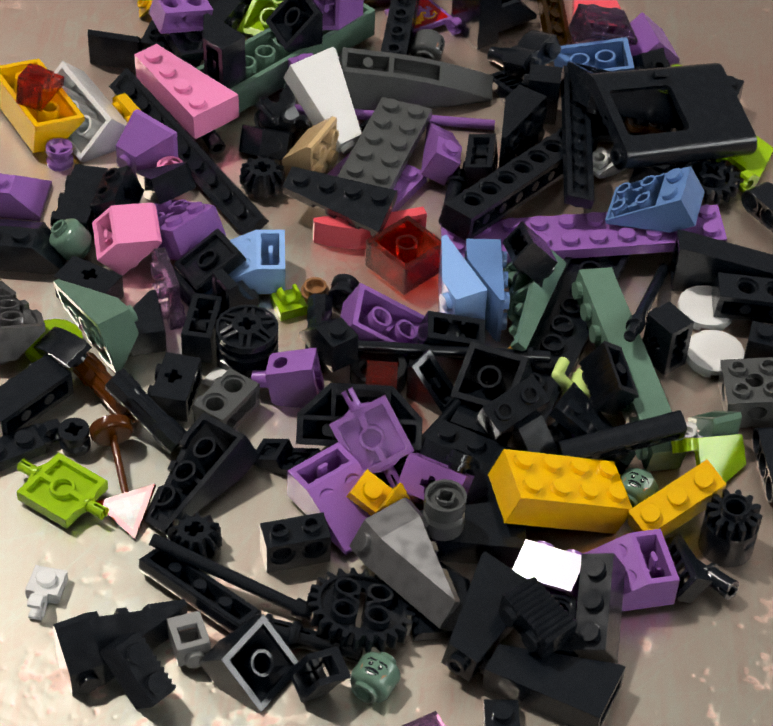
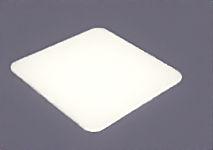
(210, 378)

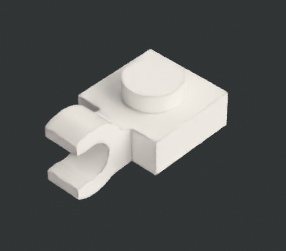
(43, 587)

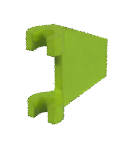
(752, 165)
(723, 452)

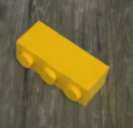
(677, 501)

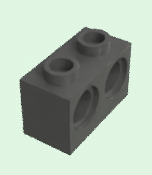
(229, 399)

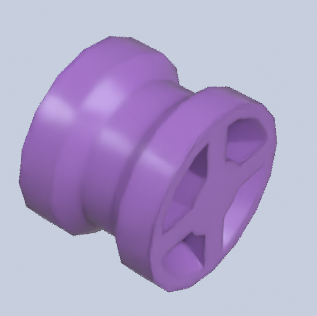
(59, 154)

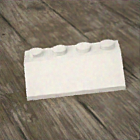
(102, 120)

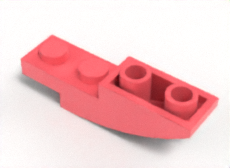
(339, 234)

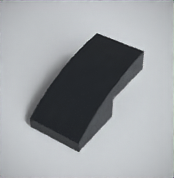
(280, 456)

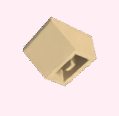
(315, 148)

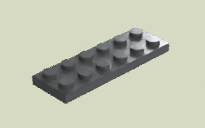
(386, 143)

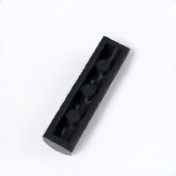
(626, 437)
(198, 590)

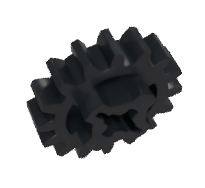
(712, 178)

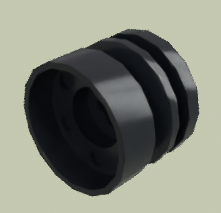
(246, 338)

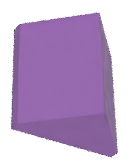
(650, 38)

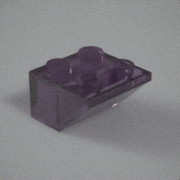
(600, 23)

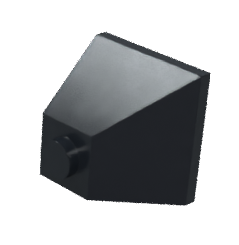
(250, 663)

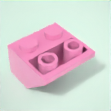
(126, 235)

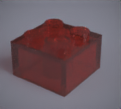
(404, 254)

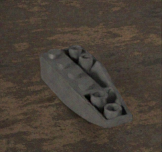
(410, 80)

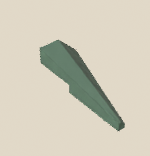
(529, 301)

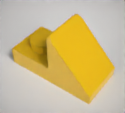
(373, 494)

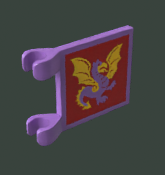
(432, 16)

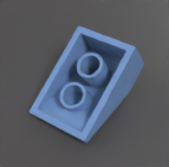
(604, 54)

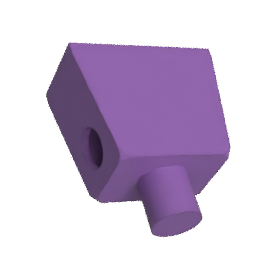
(292, 377)

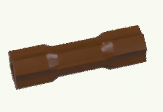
(94, 375)

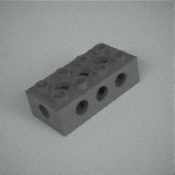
(748, 389)

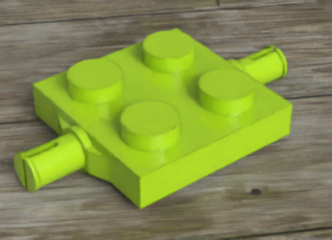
(62, 490)

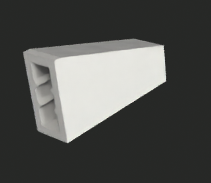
(323, 93)

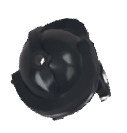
(281, 114)

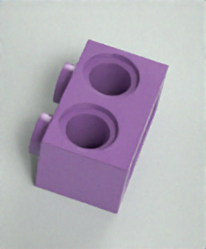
(179, 15)

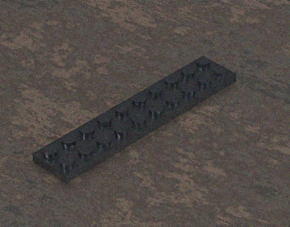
(562, 327)

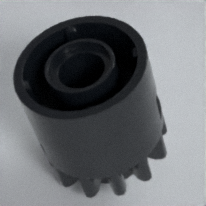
(729, 529)

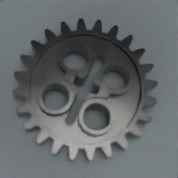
(335, 606)

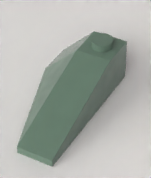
(103, 319)

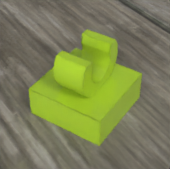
(288, 303)

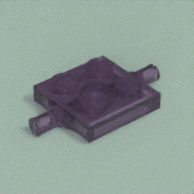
(167, 289)

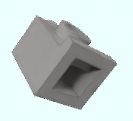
(191, 644)

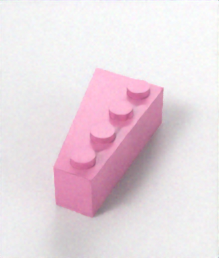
(185, 91)

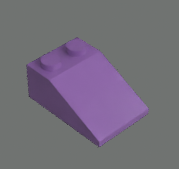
(380, 317)

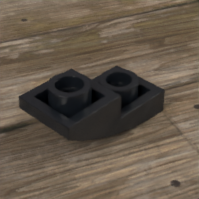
(63, 347)

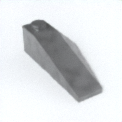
(18, 325)
(404, 557)

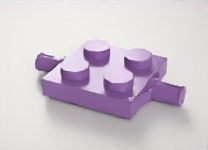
(372, 435)

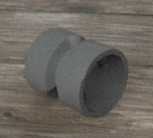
(444, 509)

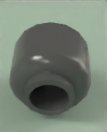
(427, 44)

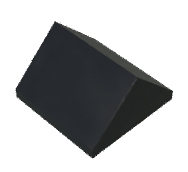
(297, 24)
(113, 49)

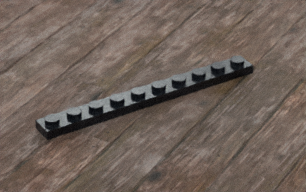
(204, 170)

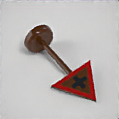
(130, 506)

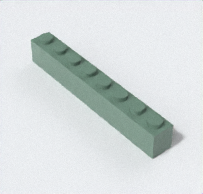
(606, 317)

